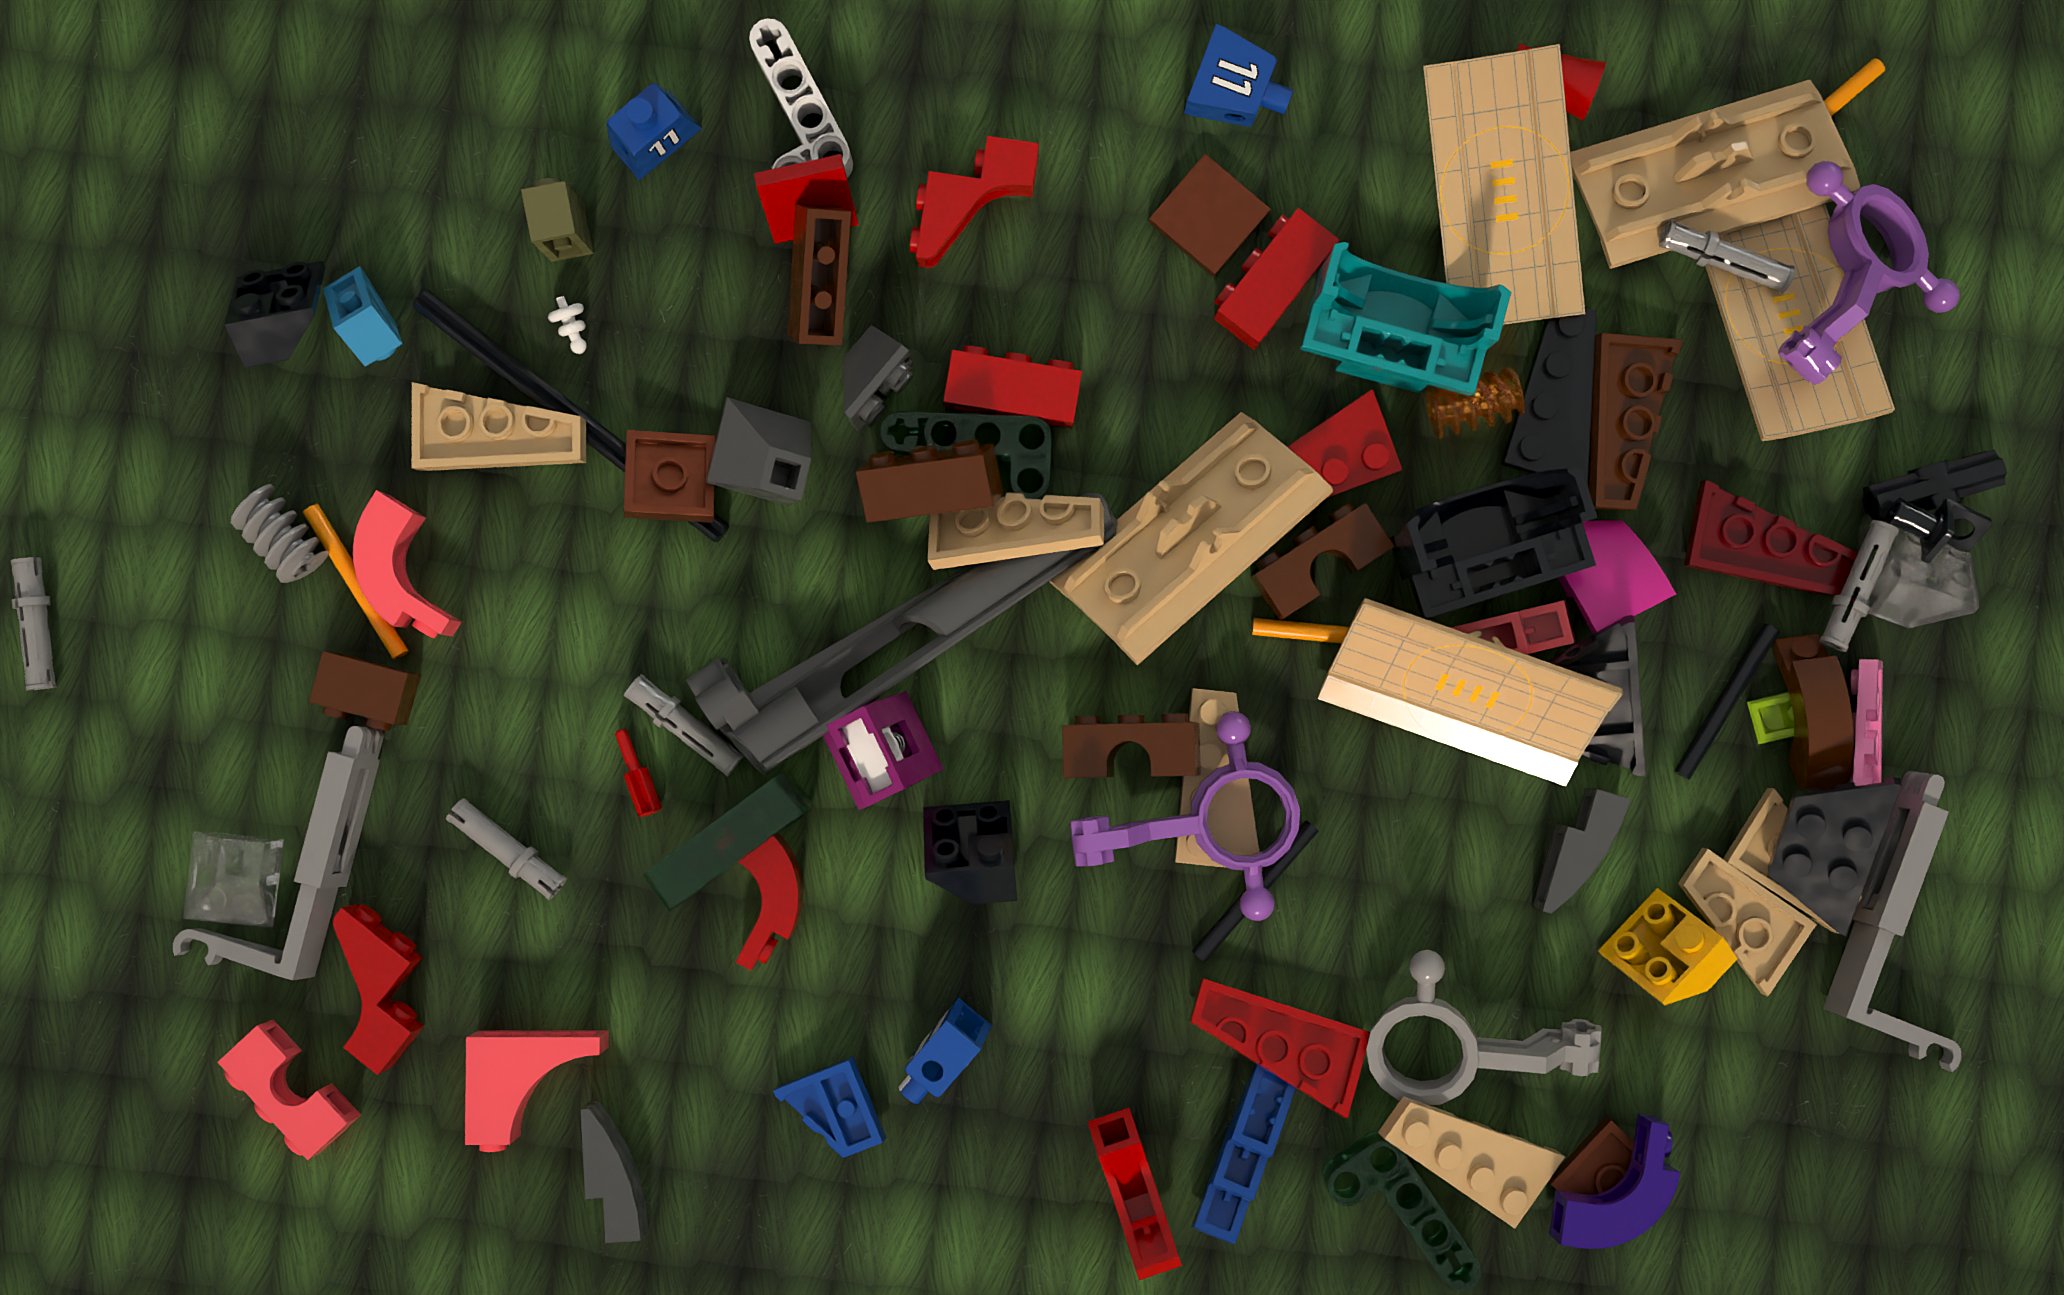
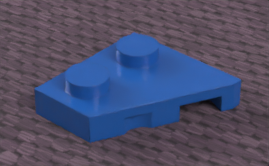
(836, 1107)

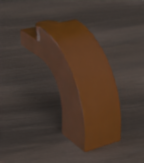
(1821, 712)

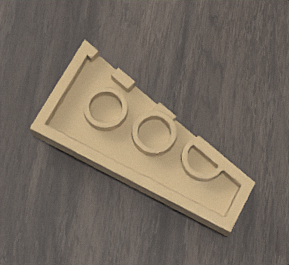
(479, 432)
(1014, 529)
(1231, 808)
(1484, 1164)

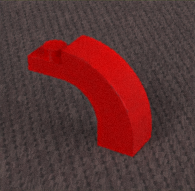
(781, 897)
(1134, 1193)

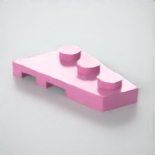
(1867, 722)

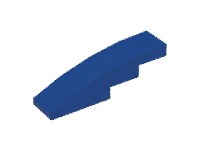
(1244, 1155)

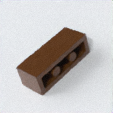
(818, 274)
(929, 481)

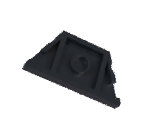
(1613, 659)
(1831, 846)

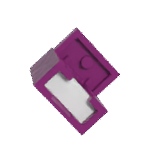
(881, 749)

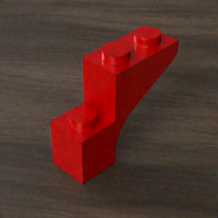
(953, 200)
(380, 967)

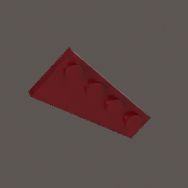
(1749, 543)

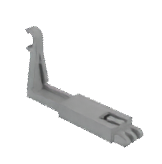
(321, 867)
(1885, 912)

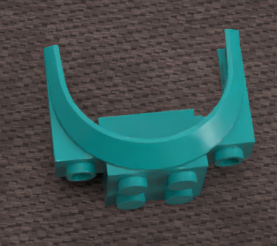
(1401, 325)

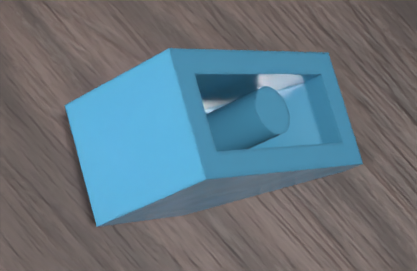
(361, 317)

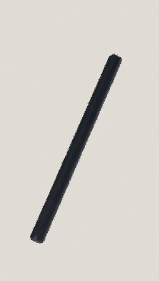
(534, 387)

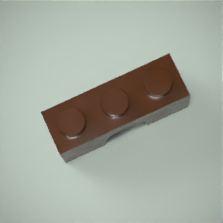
(1352, 537)
(1092, 746)

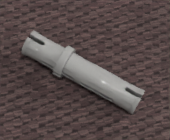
(1709, 249)
(1879, 538)
(33, 623)
(679, 721)
(520, 860)

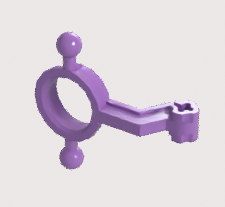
(1812, 350)
(1095, 839)

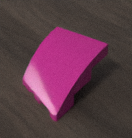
(1621, 582)

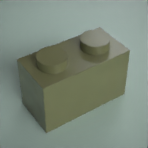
(557, 220)

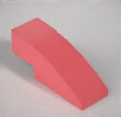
(1528, 629)

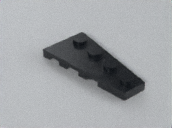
(1557, 399)

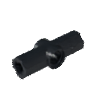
(1934, 483)

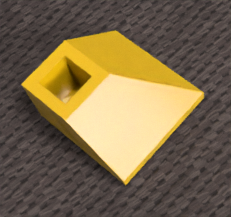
(1668, 950)

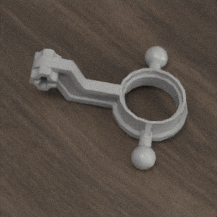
(1573, 1047)

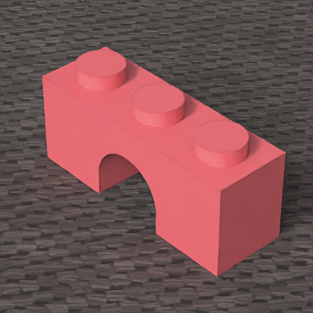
(260, 1068)

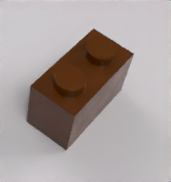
(364, 689)

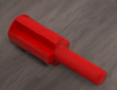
(638, 779)

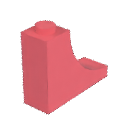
(506, 1069)

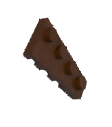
(1626, 404)

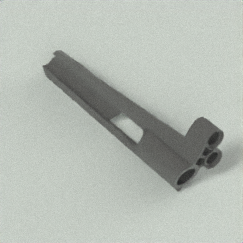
(799, 704)

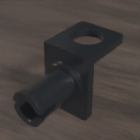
(1938, 528)

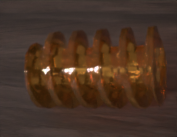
(1492, 395)

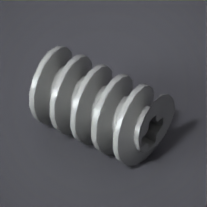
(275, 537)

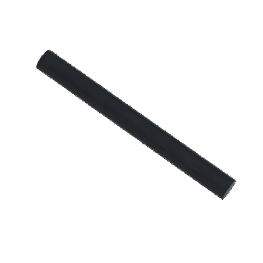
(1726, 701)
(1270, 874)

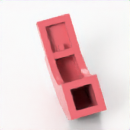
(381, 571)

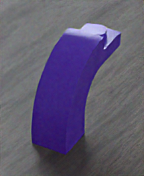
(1630, 1205)

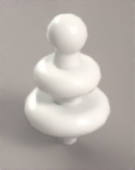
(570, 325)

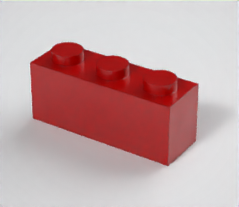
(1274, 277)
(1012, 386)

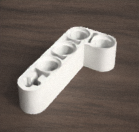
(799, 101)

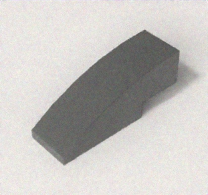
(1579, 849)
(612, 1176)

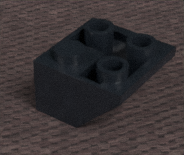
(273, 311)
(971, 850)

